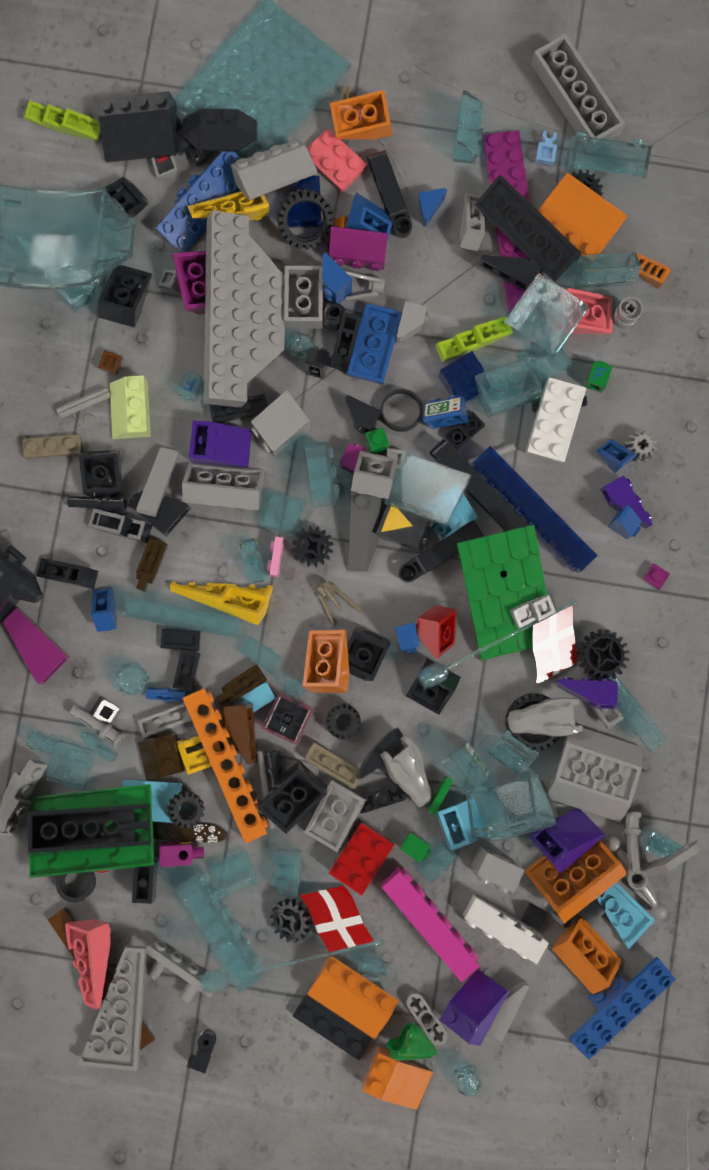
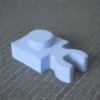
(546, 150)

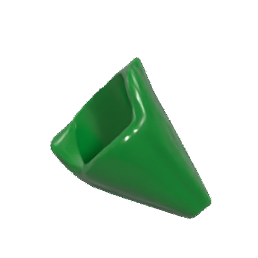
(411, 1044)

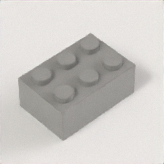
(303, 297)
(496, 868)

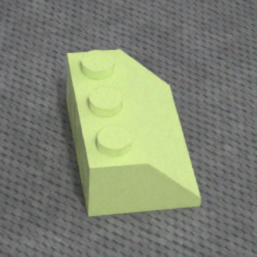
(130, 408)

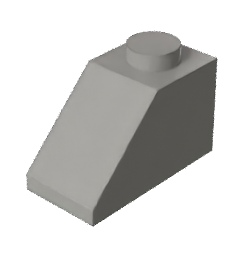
(412, 320)

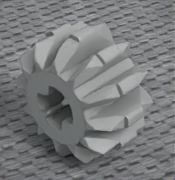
(647, 443)

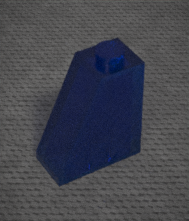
(306, 212)

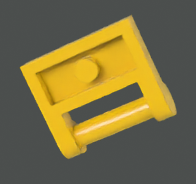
(198, 759)

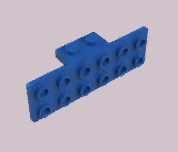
(215, 182)
(620, 1005)

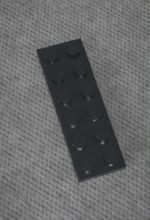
(527, 228)

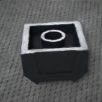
(128, 196)
(101, 473)
(366, 653)

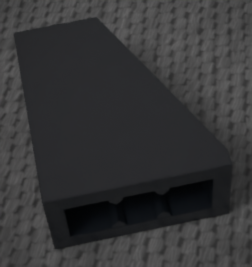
(168, 514)

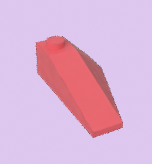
(91, 950)

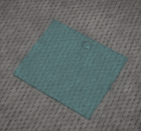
(428, 489)

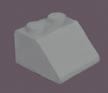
(373, 475)

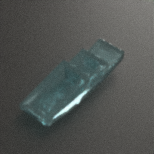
(638, 719)

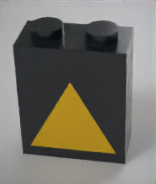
(405, 528)

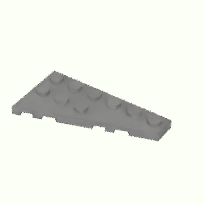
(118, 1026)

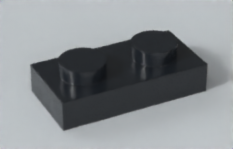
(186, 670)

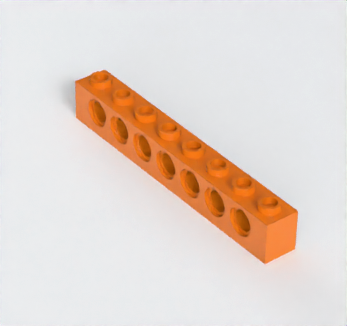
(249, 831)

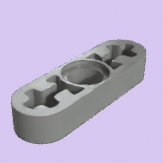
(430, 1033)

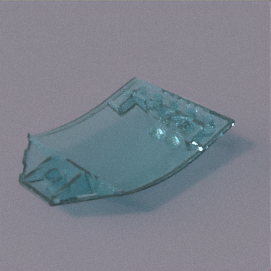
(61, 237)

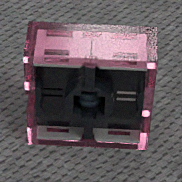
(289, 726)

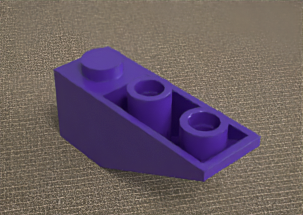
(620, 494)
(598, 694)

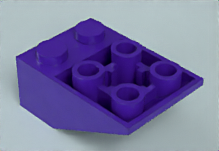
(219, 444)
(567, 839)

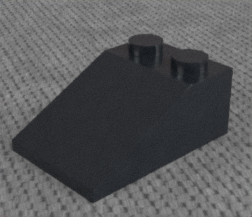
(124, 295)
(293, 797)

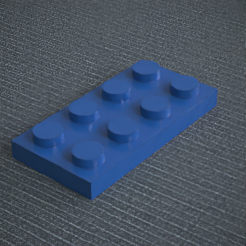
(374, 344)

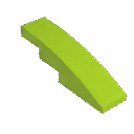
(63, 121)
(473, 339)

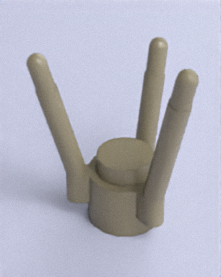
(327, 592)

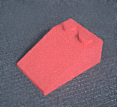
(598, 316)

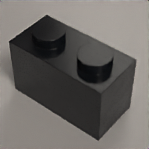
(145, 884)

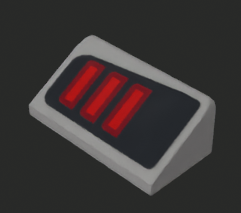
(164, 166)

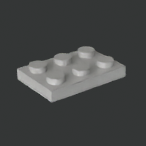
(335, 816)

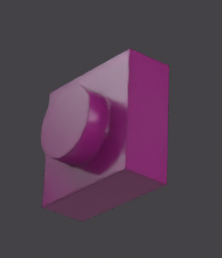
(656, 576)

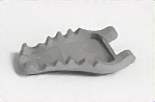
(549, 717)
(408, 772)

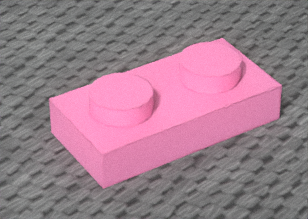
(274, 564)

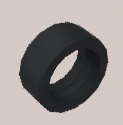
(66, 895)

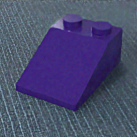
(474, 1008)

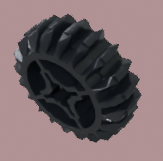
(618, 663)

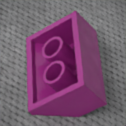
(358, 248)
(192, 279)

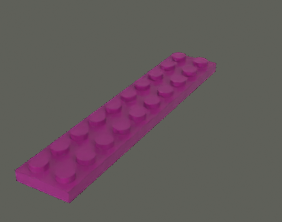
(505, 157)

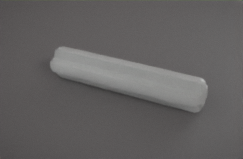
(83, 402)

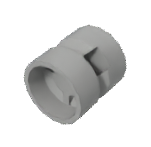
(628, 312)

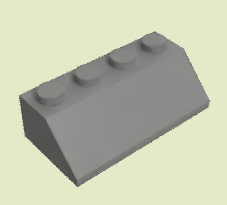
(273, 168)
(222, 486)

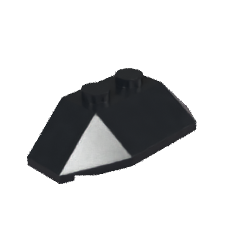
(220, 130)

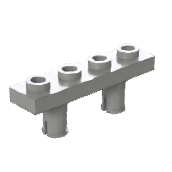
(174, 961)

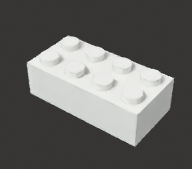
(555, 420)

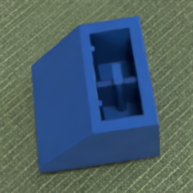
(368, 216)

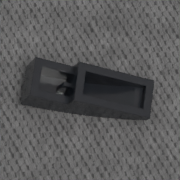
(120, 525)
(373, 759)

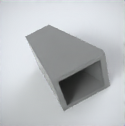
(280, 424)

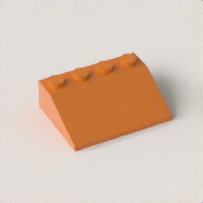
(582, 215)
(579, 882)

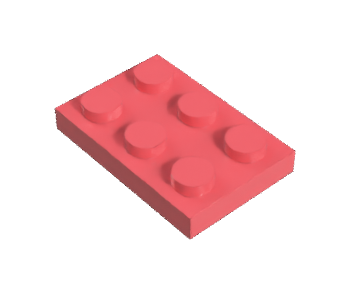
(336, 160)

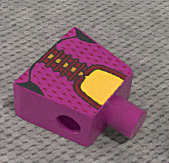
(170, 853)

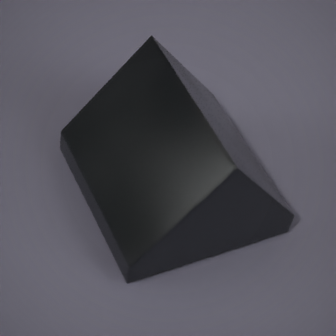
(534, 916)

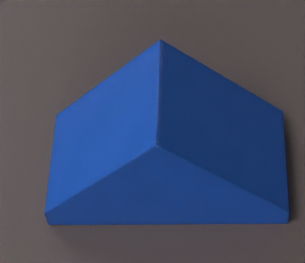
(429, 203)
(615, 455)

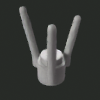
(375, 284)

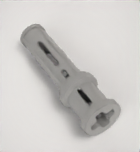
(103, 730)
(633, 833)

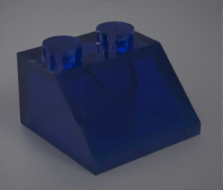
(460, 376)

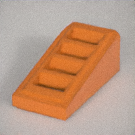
(658, 267)

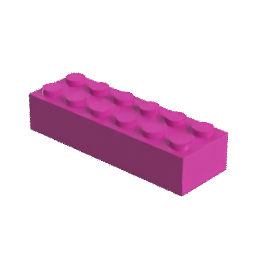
(431, 925)

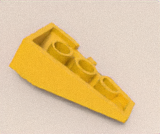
(235, 204)

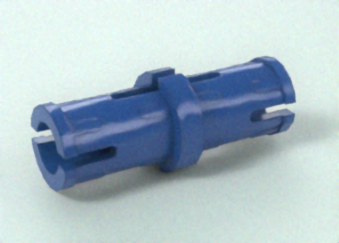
(165, 694)

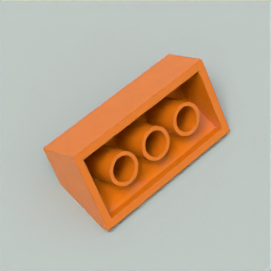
(352, 997)

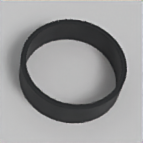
(401, 391)

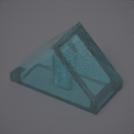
(661, 846)

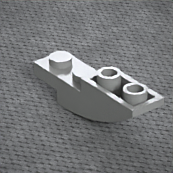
(15, 799)

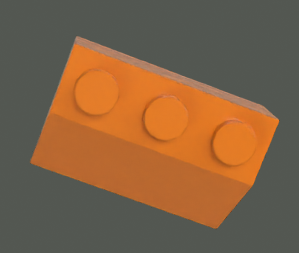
(587, 955)

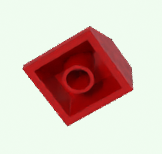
(437, 629)

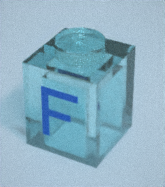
(189, 386)

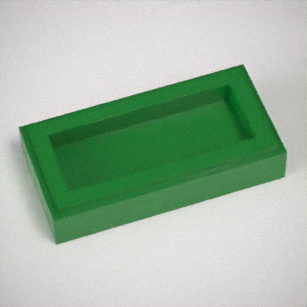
(439, 795)

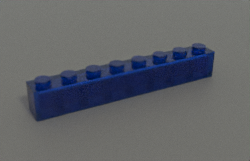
(534, 510)

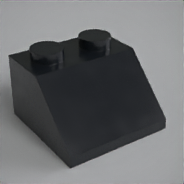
(436, 696)

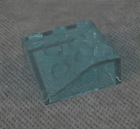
(546, 314)

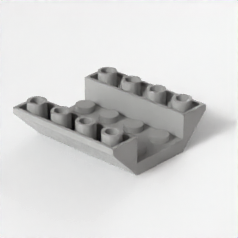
(597, 774)

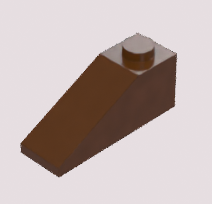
(240, 725)

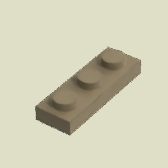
(52, 446)
(333, 765)

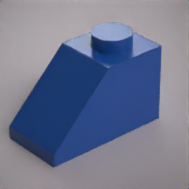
(626, 523)
(104, 610)
(407, 638)

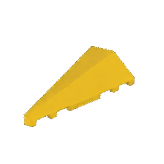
(242, 602)

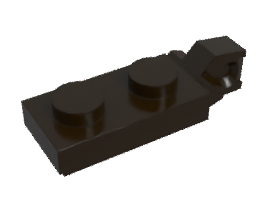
(150, 563)
(242, 685)

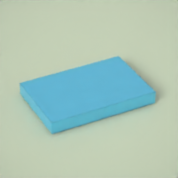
(161, 793)

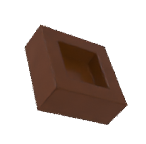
(110, 362)

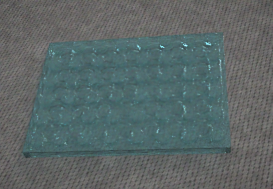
(269, 72)

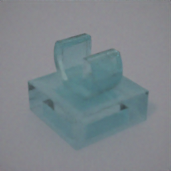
(294, 688)

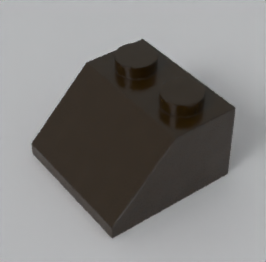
(161, 757)

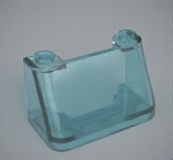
(509, 808)

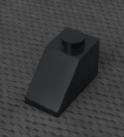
(317, 362)
(362, 415)

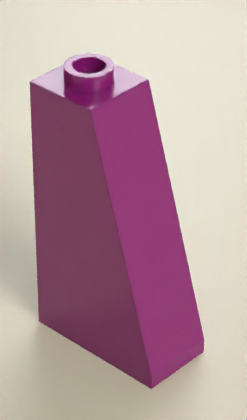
(37, 649)

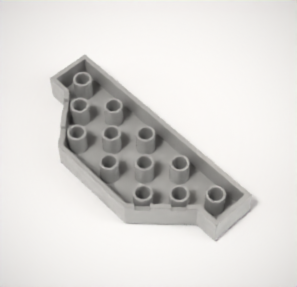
(241, 310)

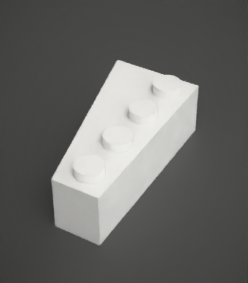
(505, 928)

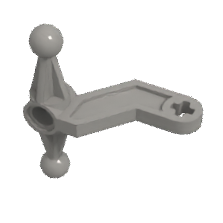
(652, 868)

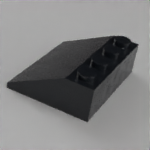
(138, 126)

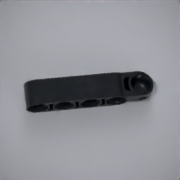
(390, 193)
(438, 553)

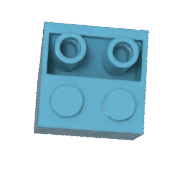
(462, 516)
(456, 825)

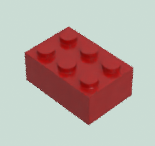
(361, 858)

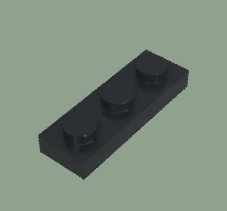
(251, 408)

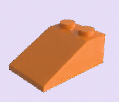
(362, 117)
(326, 662)
(396, 1080)

